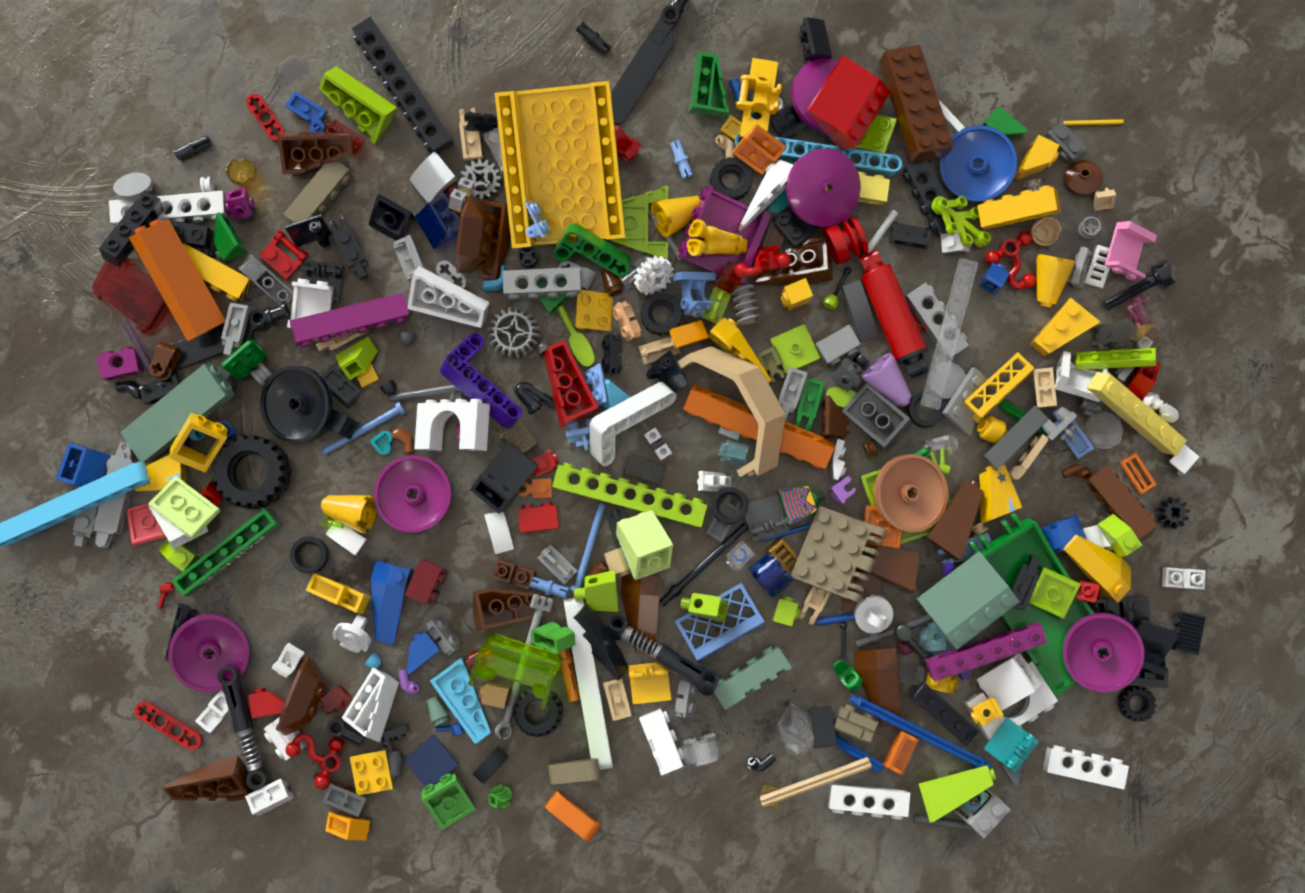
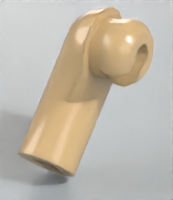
(726, 144)

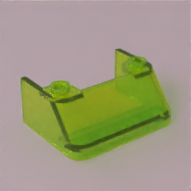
(518, 663)

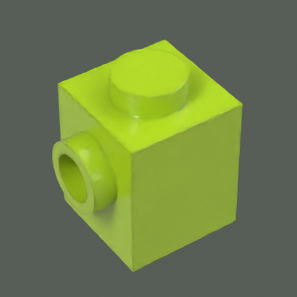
(786, 611)

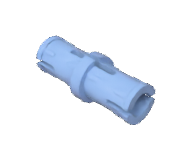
(681, 159)

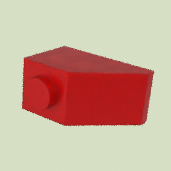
(1143, 380)
(265, 703)

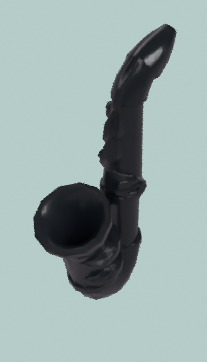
(530, 396)

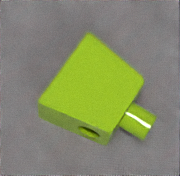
(599, 592)
(706, 607)

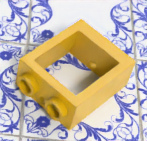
(191, 457)

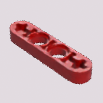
(170, 722)

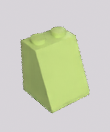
(644, 544)

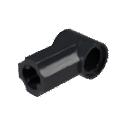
(347, 732)

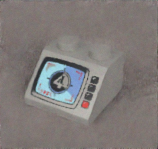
(982, 812)

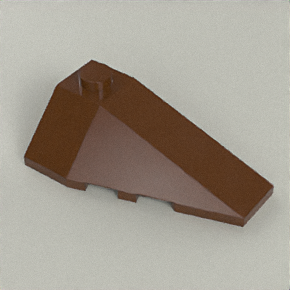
(641, 605)
(502, 607)
(880, 678)
(217, 780)

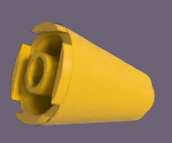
(673, 213)
(1051, 278)
(351, 510)

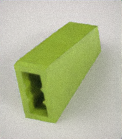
(952, 791)

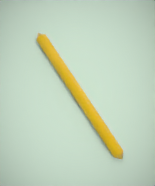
(1094, 122)

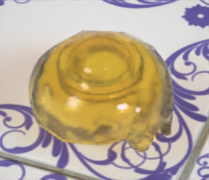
(241, 172)

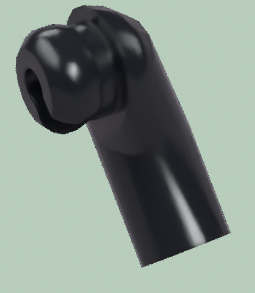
(760, 764)

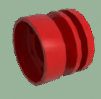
(849, 238)

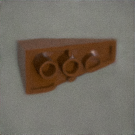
(309, 150)
(499, 239)
(808, 261)

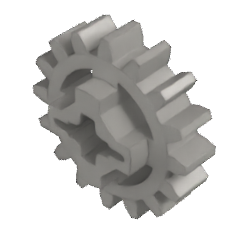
(486, 174)

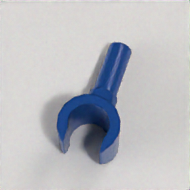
(456, 729)

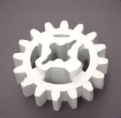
(653, 275)

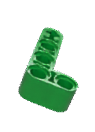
(621, 262)

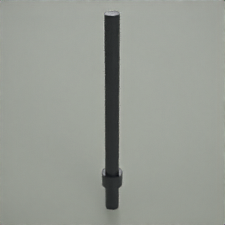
(675, 590)

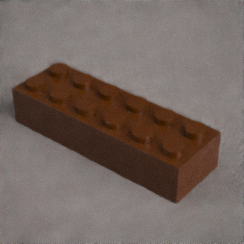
(916, 103)

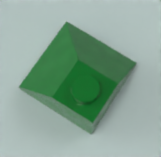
(227, 240)

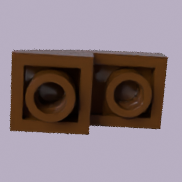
(513, 574)

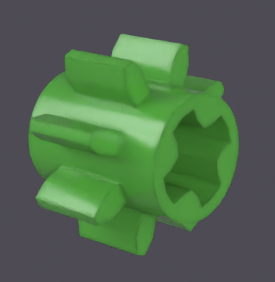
(500, 797)

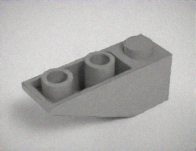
(265, 280)

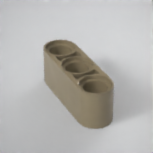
(574, 771)

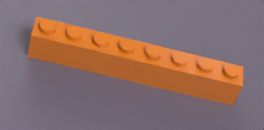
(739, 418)

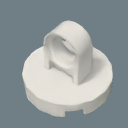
(873, 614)
(353, 635)

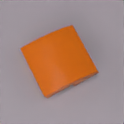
(759, 149)

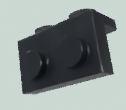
(787, 122)

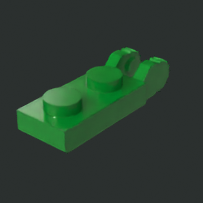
(809, 402)

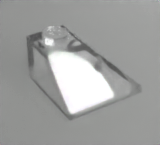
(795, 730)

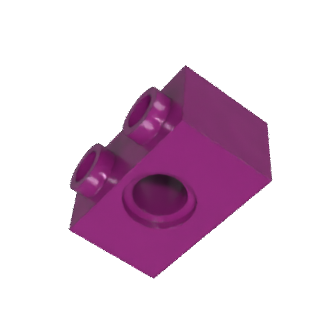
(108, 361)

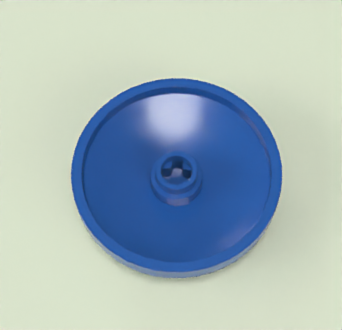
(979, 164)

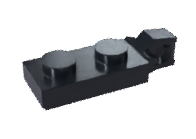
(1026, 582)

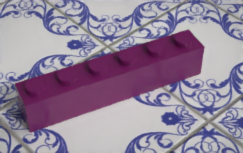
(349, 319)

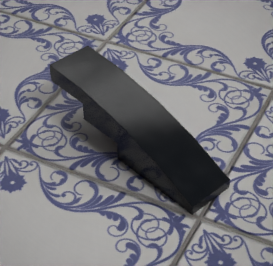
(600, 638)

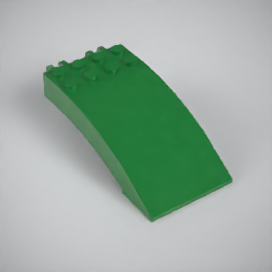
(1006, 556)

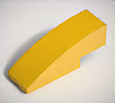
(338, 593)

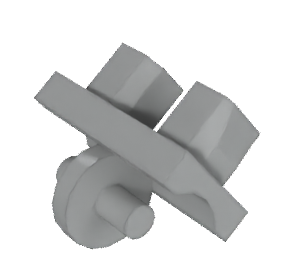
(1066, 418)

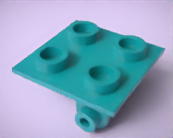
(1011, 745)

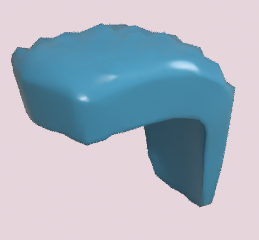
(494, 285)

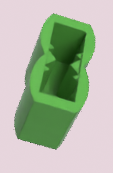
(553, 637)

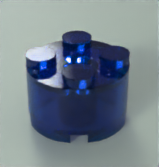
(770, 575)

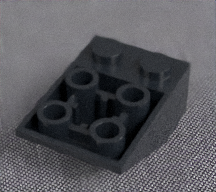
(504, 478)

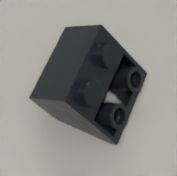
(815, 39)

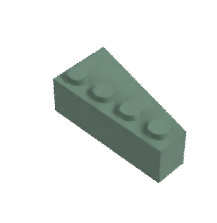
(751, 677)

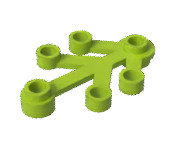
(944, 207)

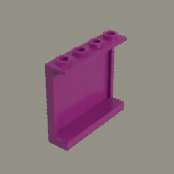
(725, 214)

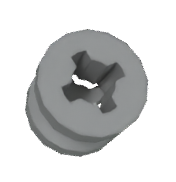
(261, 374)

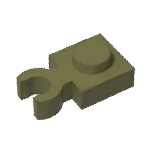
(770, 361)

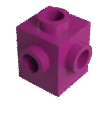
(239, 204)

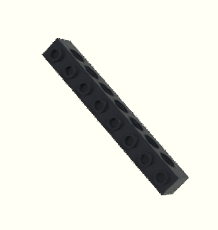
(368, 30)

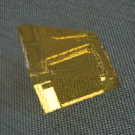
(1142, 330)

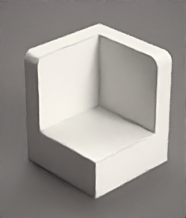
(1184, 460)

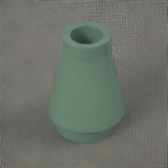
(437, 712)

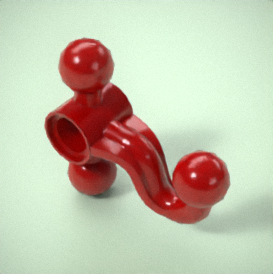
(1024, 239)
(766, 258)
(335, 744)

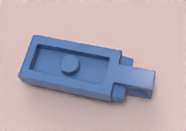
(1080, 444)

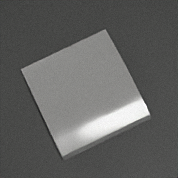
(432, 177)

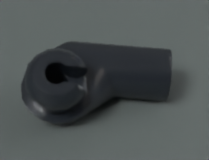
(130, 386)

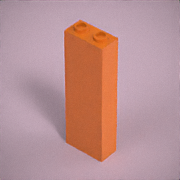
(176, 278)

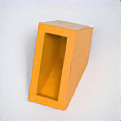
(347, 826)

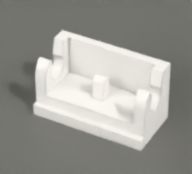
(269, 797)

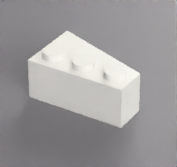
(372, 705)
(662, 741)

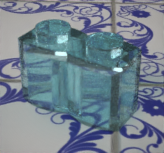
(733, 452)

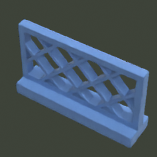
(728, 637)

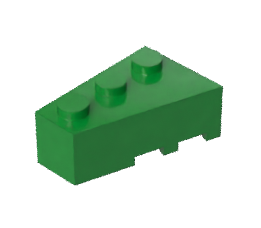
(707, 87)

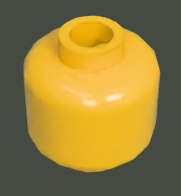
(991, 429)

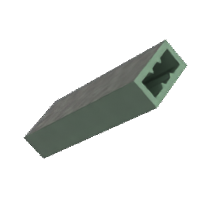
(159, 425)

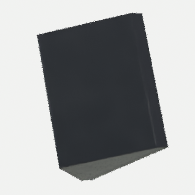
(391, 218)

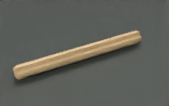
(815, 782)

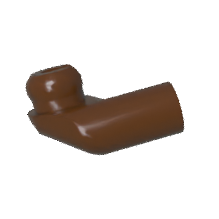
(1077, 470)

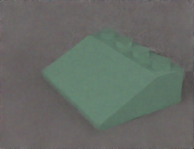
(967, 600)

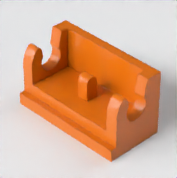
(900, 752)

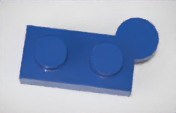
(308, 111)

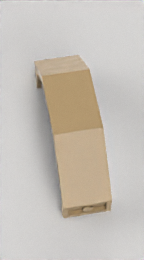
(757, 396)

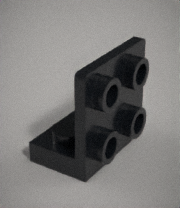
(1157, 644)

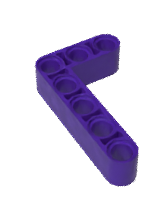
(476, 386)

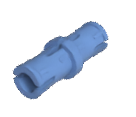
(549, 587)

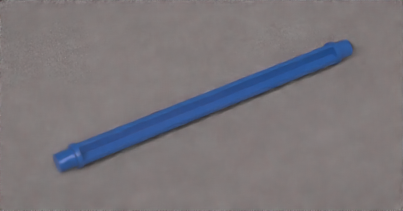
(918, 732)

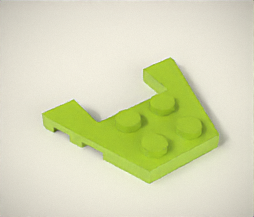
(636, 224)

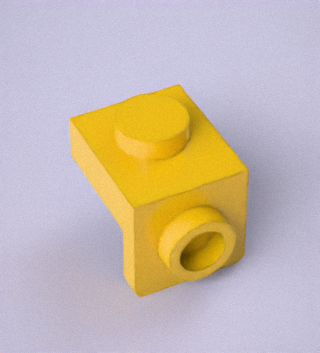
(944, 685)

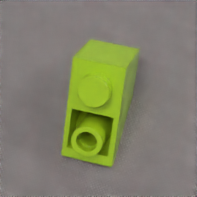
(357, 358)

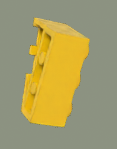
(1064, 326)

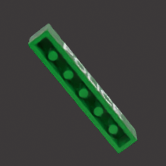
(226, 552)

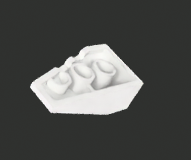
(769, 189)

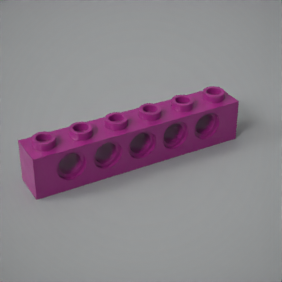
(985, 651)

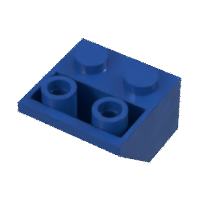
(82, 465)

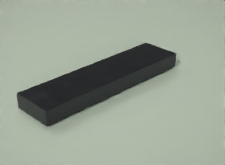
(944, 713)

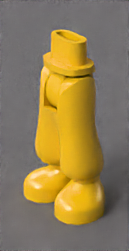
(715, 241)

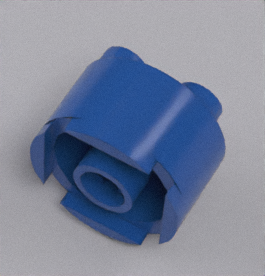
(1062, 531)

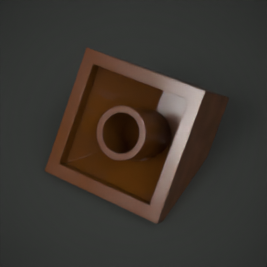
(833, 420)

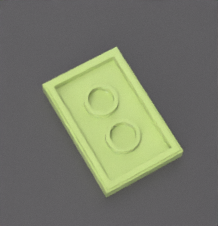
(184, 507)

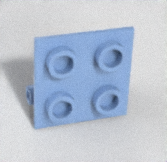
(541, 226)
(594, 380)

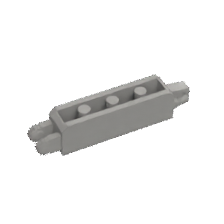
(113, 513)

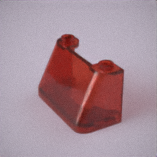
(132, 294)

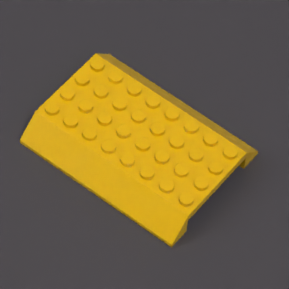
(562, 156)

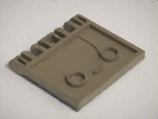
(835, 553)

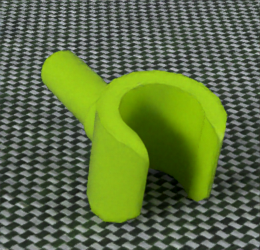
(943, 467)

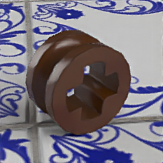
(870, 449)

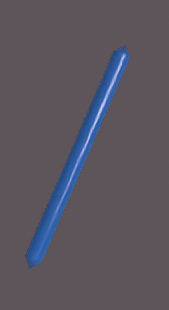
(794, 530)

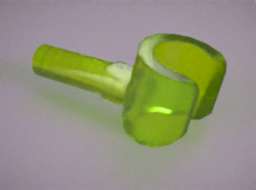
(329, 522)

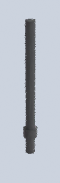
(875, 638)

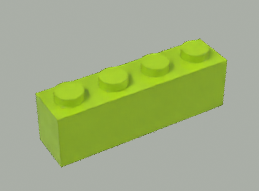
(358, 102)

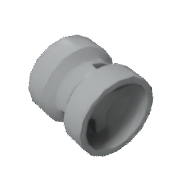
(1092, 226)

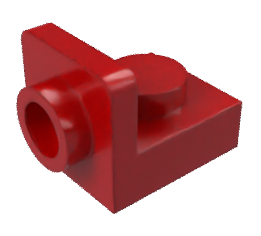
(546, 463)
(1088, 592)

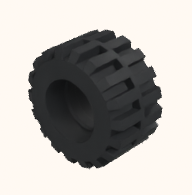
(530, 727)

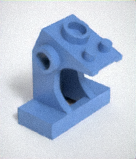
(695, 281)

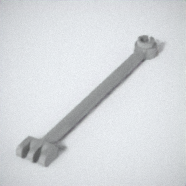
(540, 607)

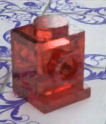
(728, 280)
(335, 699)

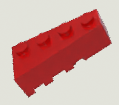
(568, 386)

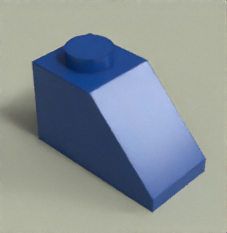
(994, 278)
(421, 651)

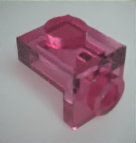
(1137, 310)

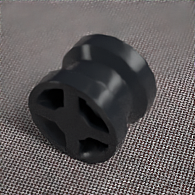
(525, 254)

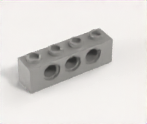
(512, 278)
(925, 316)

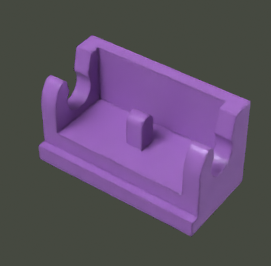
(840, 493)

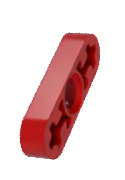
(264, 110)

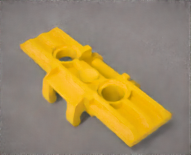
(765, 95)

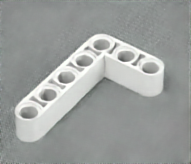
(623, 416)

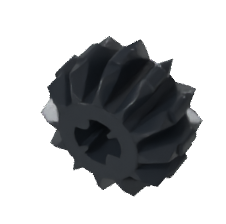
(1178, 516)

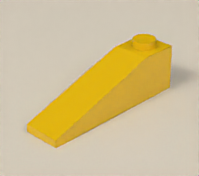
(733, 342)
(1101, 567)

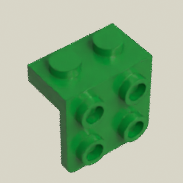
(244, 359)

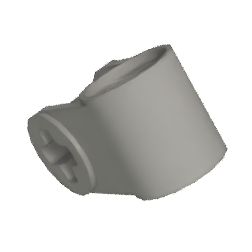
(586, 274)

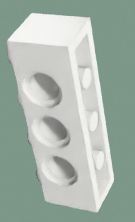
(1115, 777)
(838, 792)

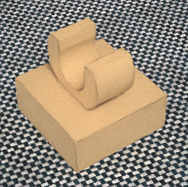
(1104, 199)

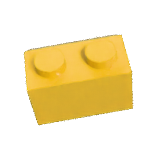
(1038, 157)

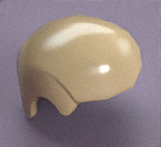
(1045, 231)

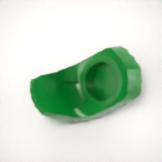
(848, 675)

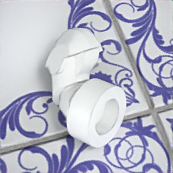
(1166, 411)

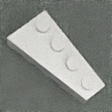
(445, 300)

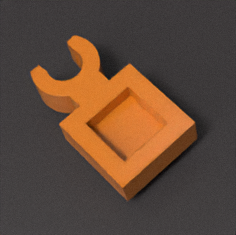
(540, 488)

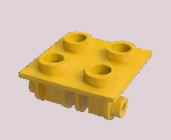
(594, 311)
(649, 683)
(371, 772)

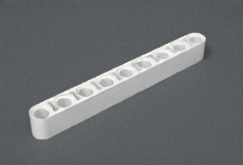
(589, 688)

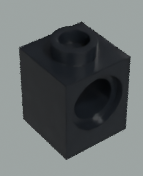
(342, 424)

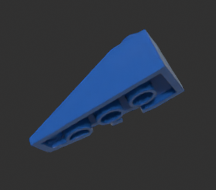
(388, 599)

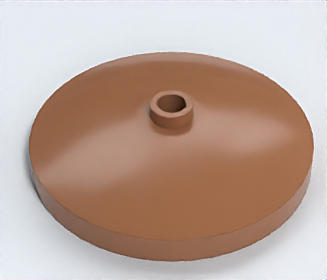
(910, 493)

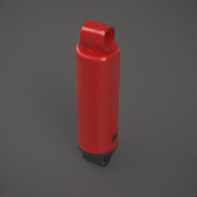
(894, 314)

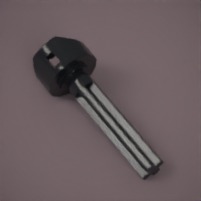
(1160, 276)

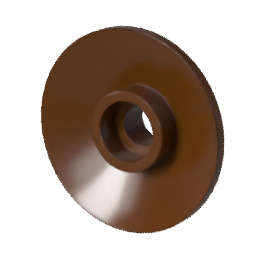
(1083, 184)

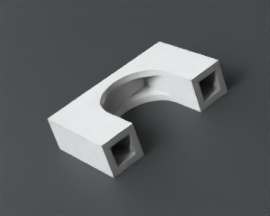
(433, 416)
(1035, 703)

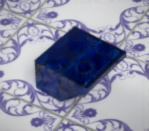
(439, 221)

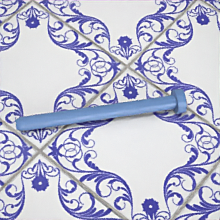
(365, 428)
(589, 546)

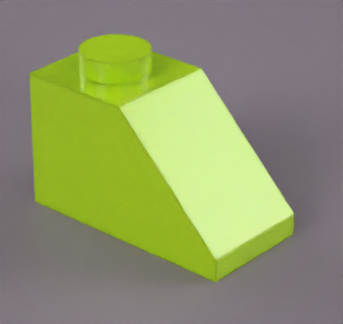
(1119, 535)
(180, 557)

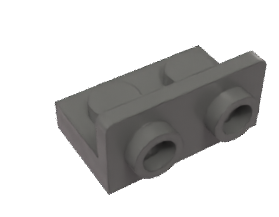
(1069, 145)

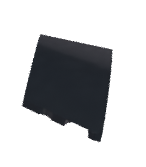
(1129, 608)

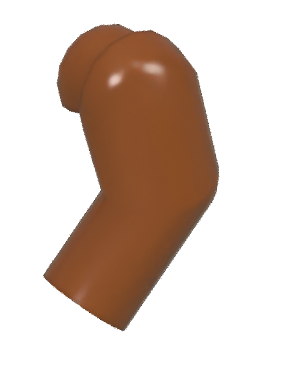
(406, 438)

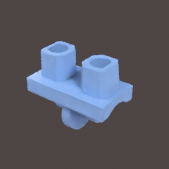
(579, 436)

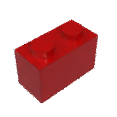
(538, 518)

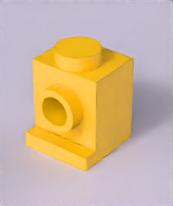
(977, 711)

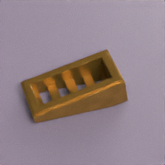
(775, 545)

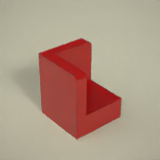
(211, 494)

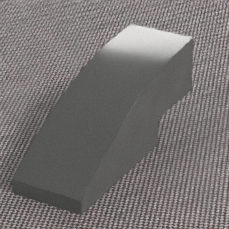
(859, 311)

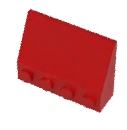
(848, 103)

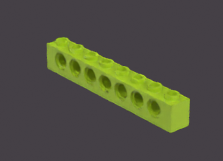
(562, 483)

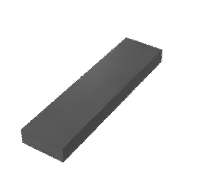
(1015, 438)

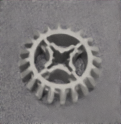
(521, 333)

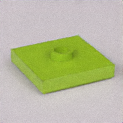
(795, 348)
(1054, 593)

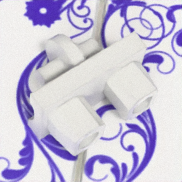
(712, 481)

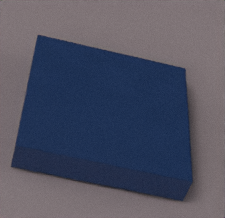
(431, 761)

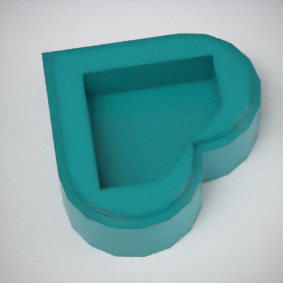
(382, 443)

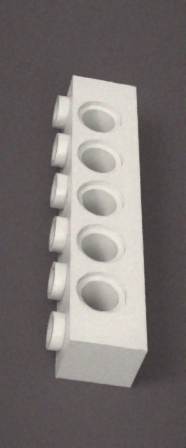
(179, 202)

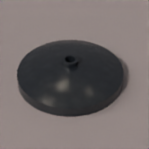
(296, 404)

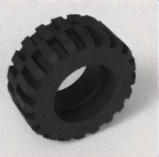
(226, 472)

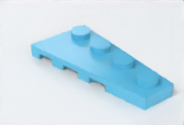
(462, 700)

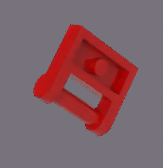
(279, 260)

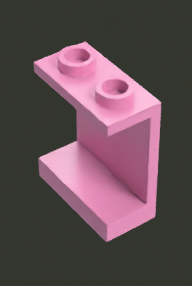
(1127, 248)

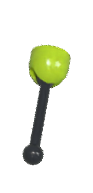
(831, 300)

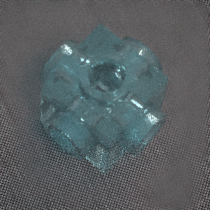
(931, 644)

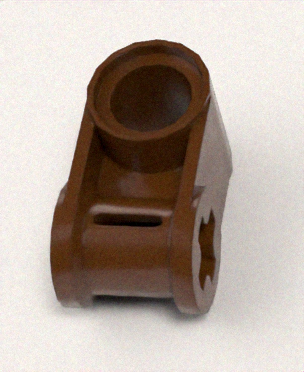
(164, 359)

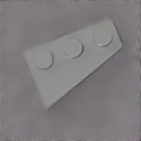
(956, 410)

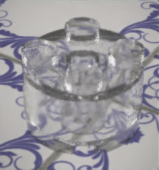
(702, 751)

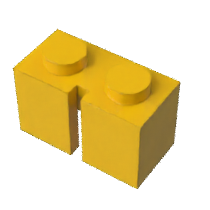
(796, 295)

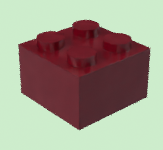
(426, 582)

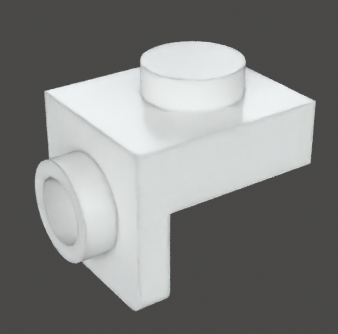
(952, 244)
(288, 660)

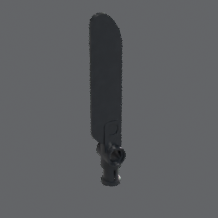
(645, 62)
(210, 342)

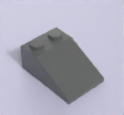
(877, 417)

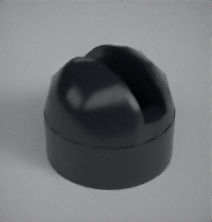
(860, 360)
(388, 388)

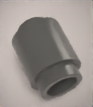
(395, 763)

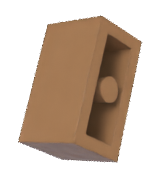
(495, 695)

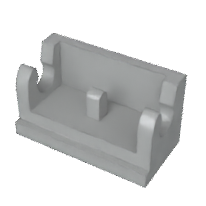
(408, 256)

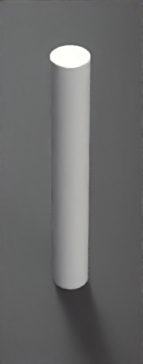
(881, 231)

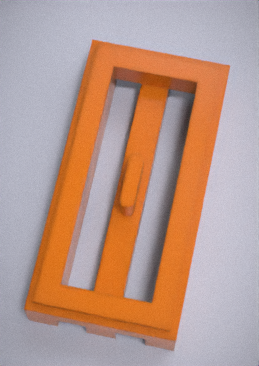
(1140, 491)

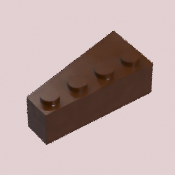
(1120, 502)

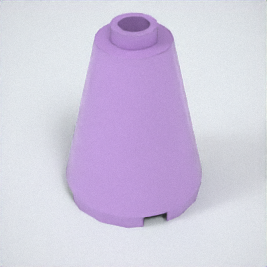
(888, 380)

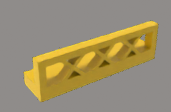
(1000, 394)

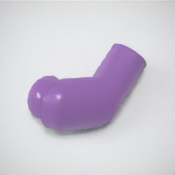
(407, 684)

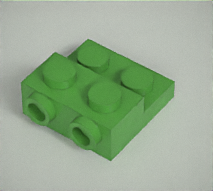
(447, 800)

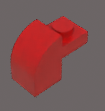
(626, 146)

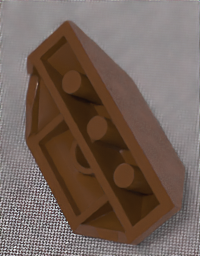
(473, 235)
(302, 698)

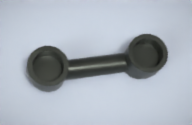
(904, 633)

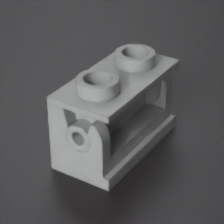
(837, 345)

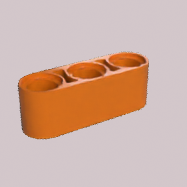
(572, 816)

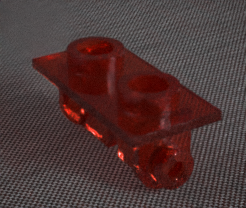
(337, 127)

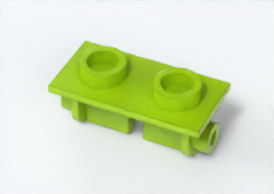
(719, 306)

